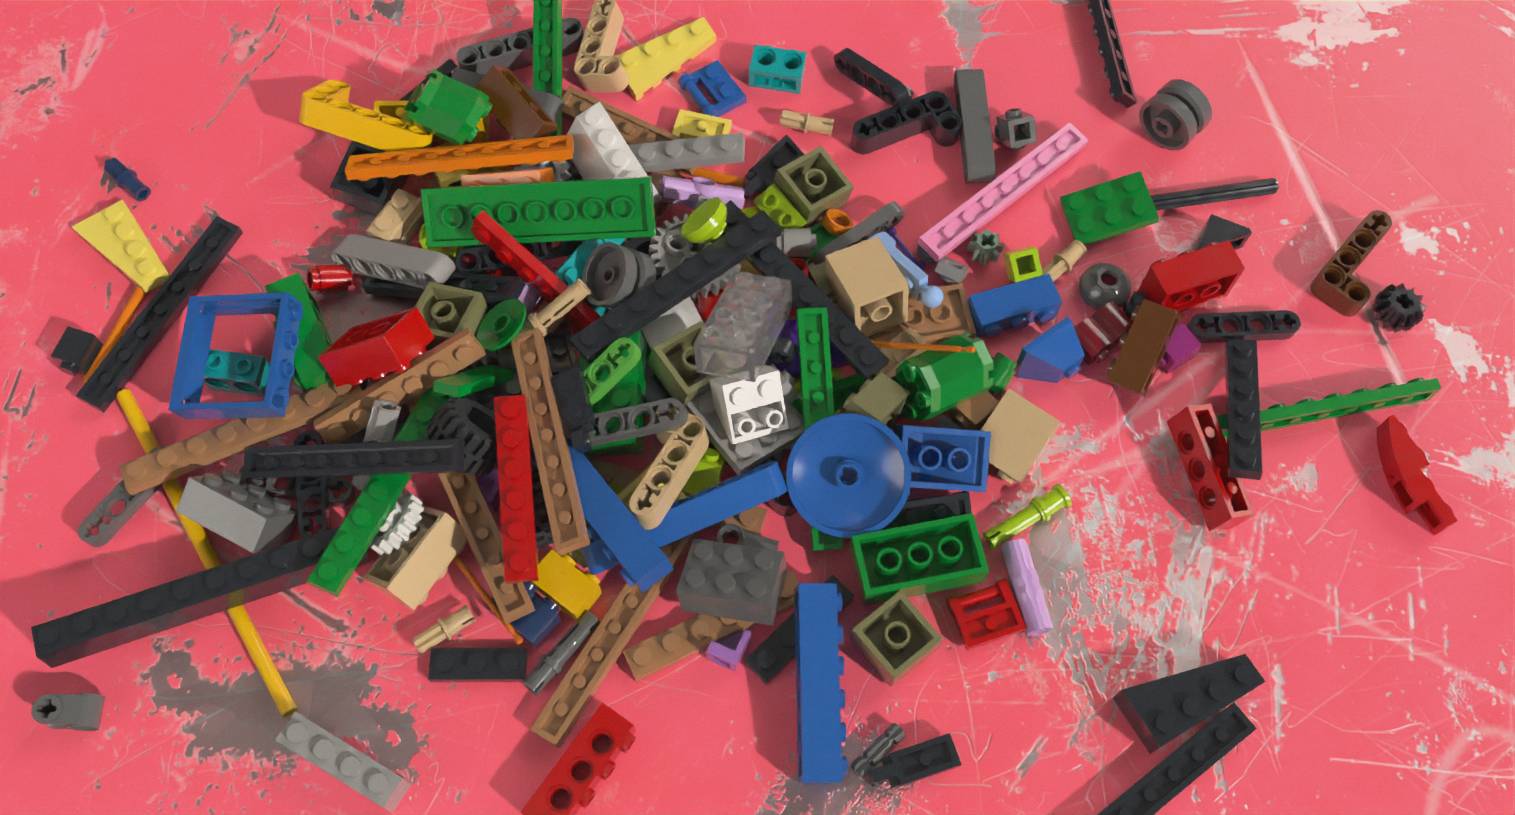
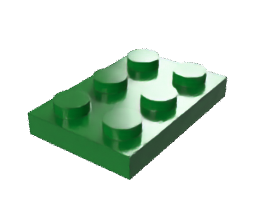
(1109, 209)

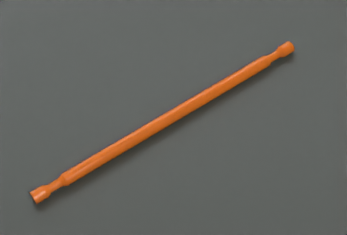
(923, 346)
(486, 597)

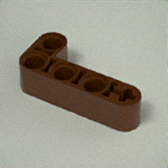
(1335, 280)

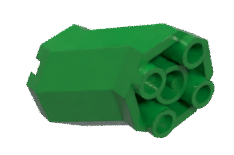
(447, 108)
(944, 377)

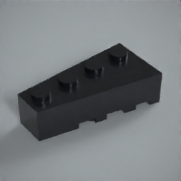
(1180, 701)

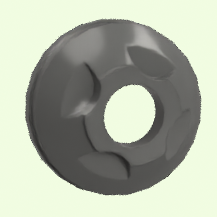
(1098, 294)

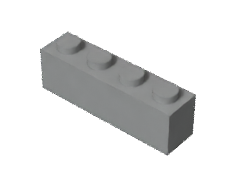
(343, 762)

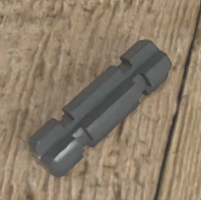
(877, 750)

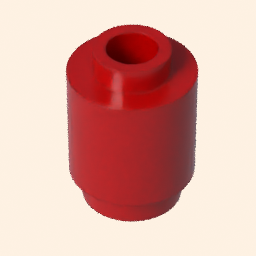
(329, 278)

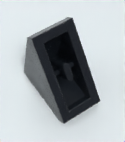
(1221, 230)

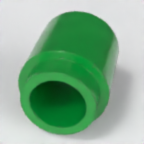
(1002, 373)

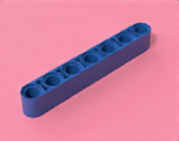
(703, 510)

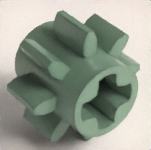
(985, 247)

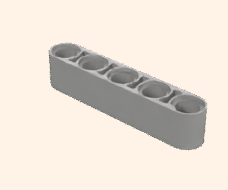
(393, 261)

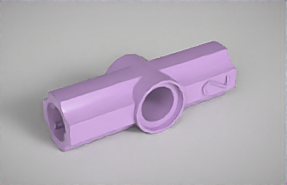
(687, 191)

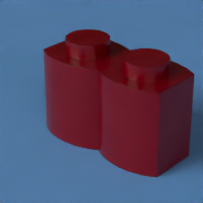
(1102, 332)

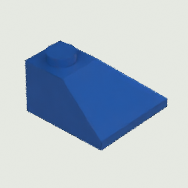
(1051, 355)

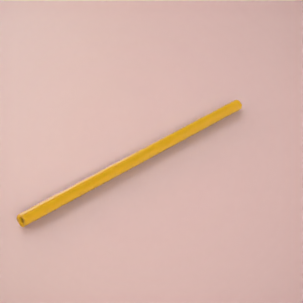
(210, 560)

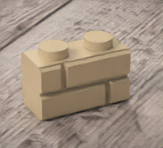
(398, 218)

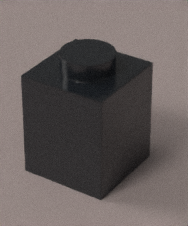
(76, 351)

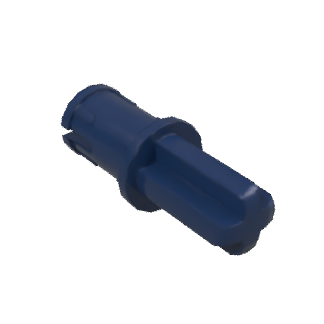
(127, 179)

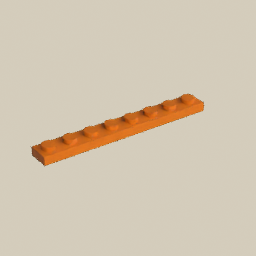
(460, 157)

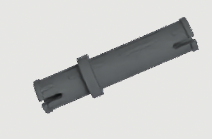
(554, 661)

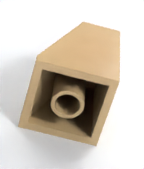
(868, 286)
(1018, 435)

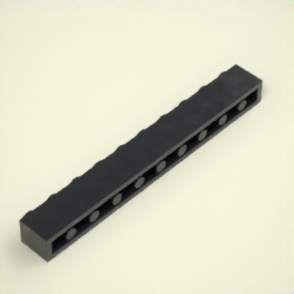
(180, 601)

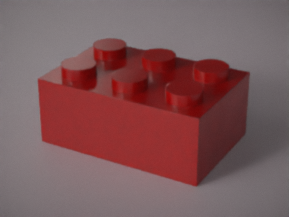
(1193, 277)
(377, 348)

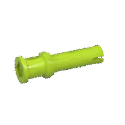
(1038, 510)

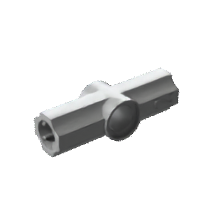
(379, 429)

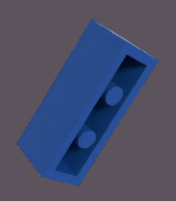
(1014, 305)

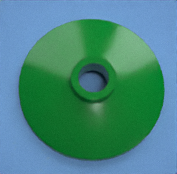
(501, 324)

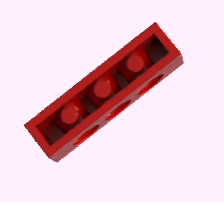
(1204, 457)
(602, 724)

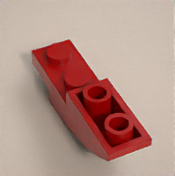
(1403, 469)

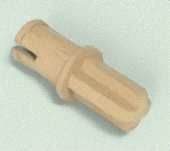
(806, 122)
(1063, 261)
(444, 629)

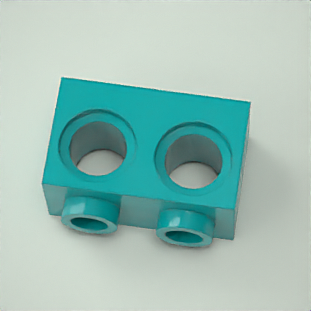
(777, 69)
(236, 373)

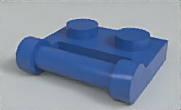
(719, 87)

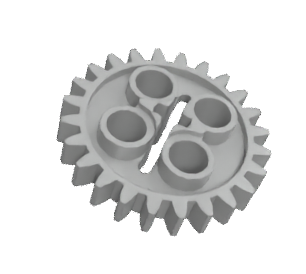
(667, 258)

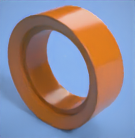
(833, 227)

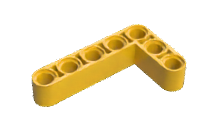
(328, 110)

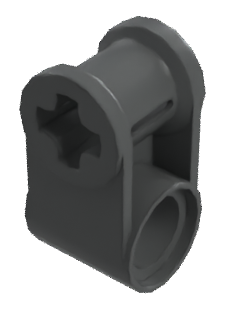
(72, 711)

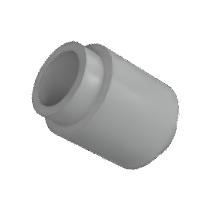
(796, 242)

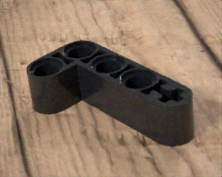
(923, 113)

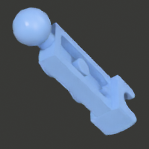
(917, 279)

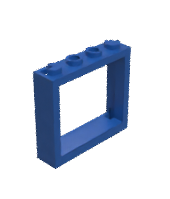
(195, 351)

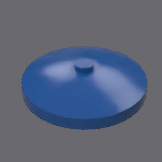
(848, 475)

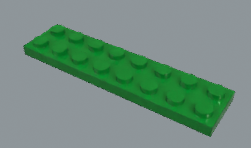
(542, 210)

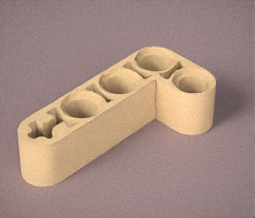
(595, 61)
(651, 503)

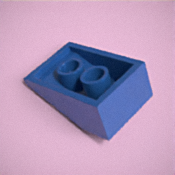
(946, 457)

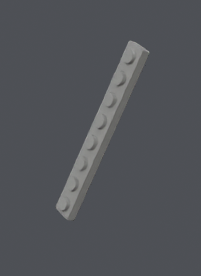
(686, 153)

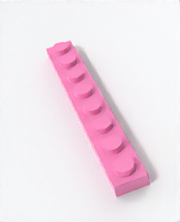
(1002, 192)

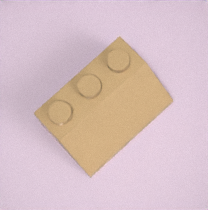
(421, 561)

